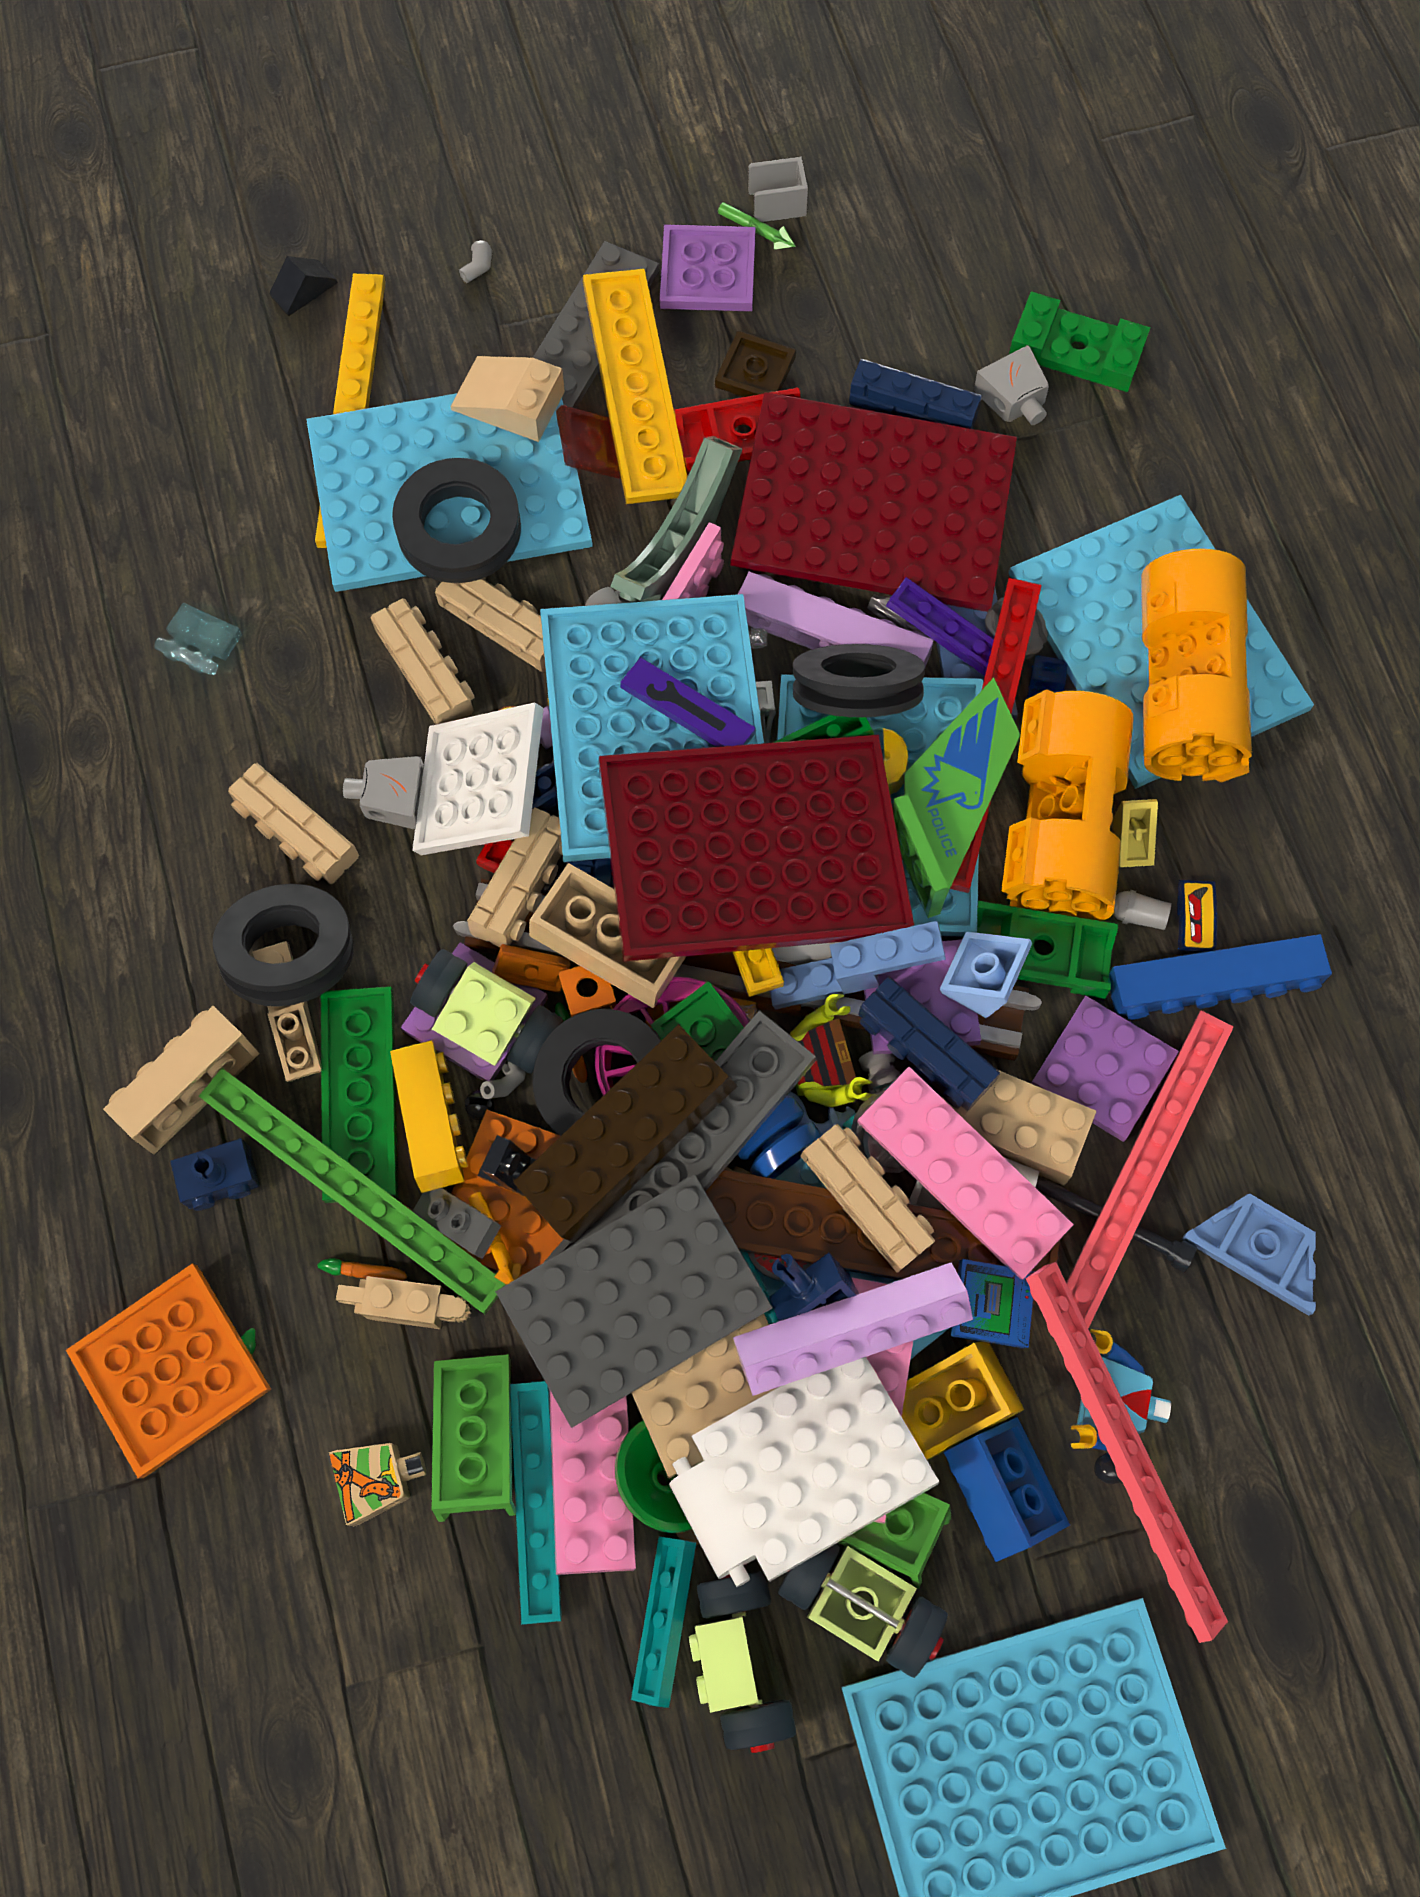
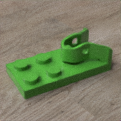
(472, 1436)
(905, 1537)

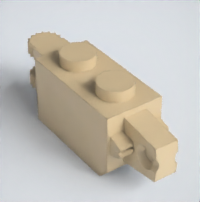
(403, 1302)

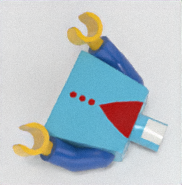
(1133, 1389)

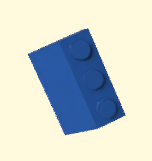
(1006, 1489)

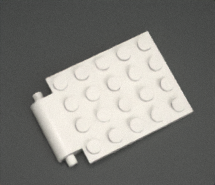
(799, 1472)

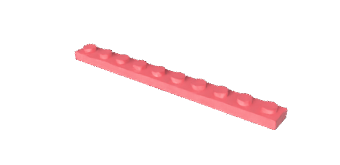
(1146, 1163)
(1127, 1452)

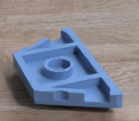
(1262, 1248)

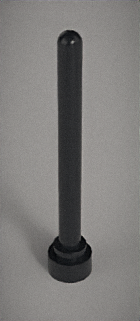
(1178, 1253)

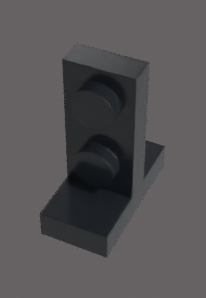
(505, 1164)

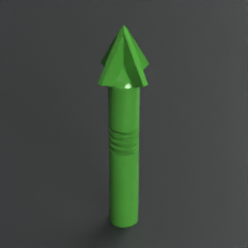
(779, 237)

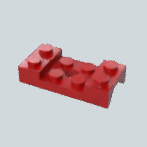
(720, 420)

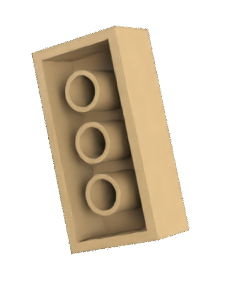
(583, 925)
(169, 1088)
(1031, 1126)

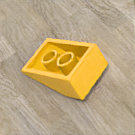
(958, 1399)

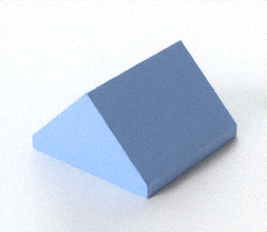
(985, 971)

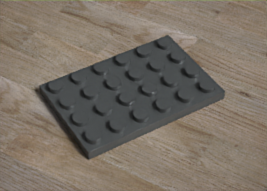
(633, 1300)

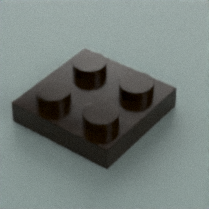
(754, 366)

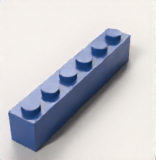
(1219, 976)

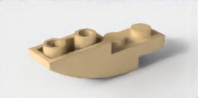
(291, 1025)

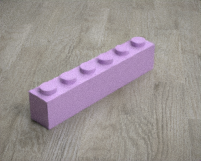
(819, 620)
(853, 1328)

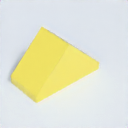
(1136, 828)

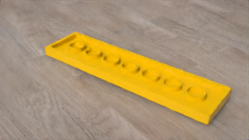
(635, 385)

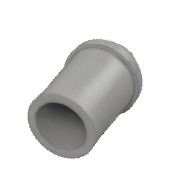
(1141, 910)

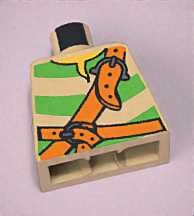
(373, 1479)

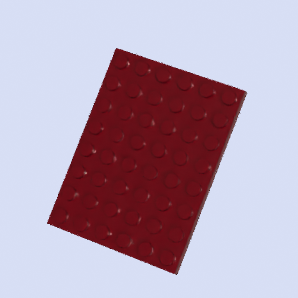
(874, 501)
(752, 847)

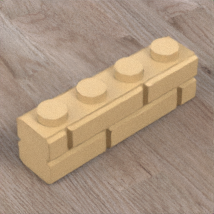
(497, 616)
(422, 663)
(293, 823)
(518, 882)
(868, 1197)

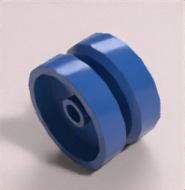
(779, 1141)

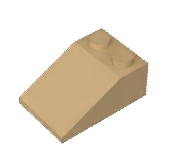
(511, 394)

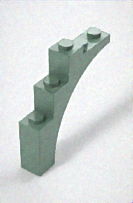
(695, 507)

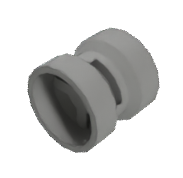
(880, 1070)

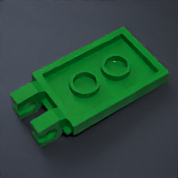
(704, 1018)

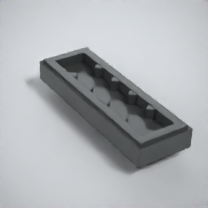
(457, 1220)

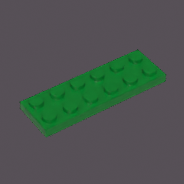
(360, 1082)

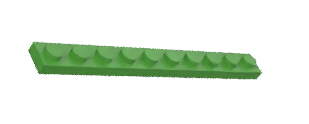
(353, 1190)

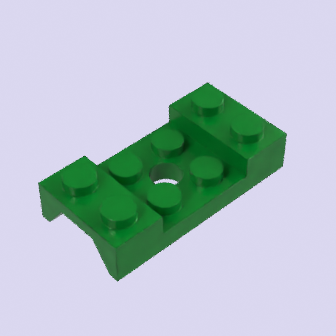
(1109, 351)
(1079, 946)

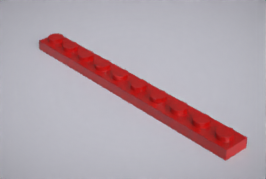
(1006, 667)

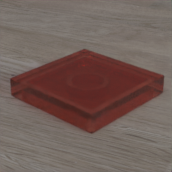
(587, 441)

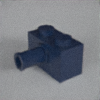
(215, 1174)
(809, 1288)

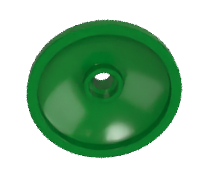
(638, 1486)

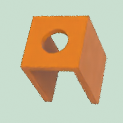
(577, 1003)

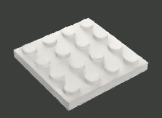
(478, 780)

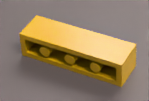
(427, 1116)

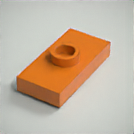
(530, 968)

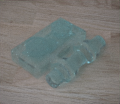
(203, 631)

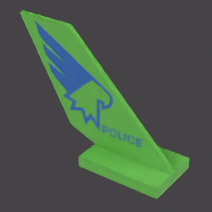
(950, 794)

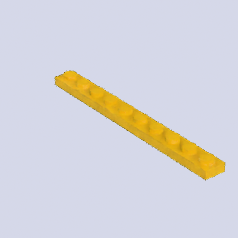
(357, 353)

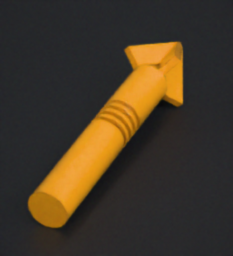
(508, 1270)

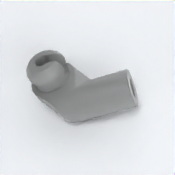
(480, 261)
(503, 1087)

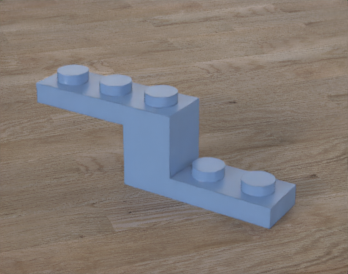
(858, 962)

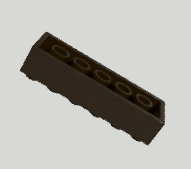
(624, 1134)

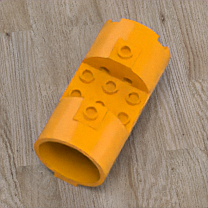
(1197, 666)
(1075, 761)

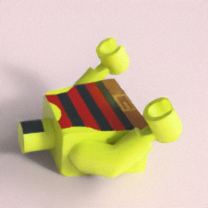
(832, 1077)

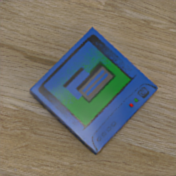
(998, 1305)

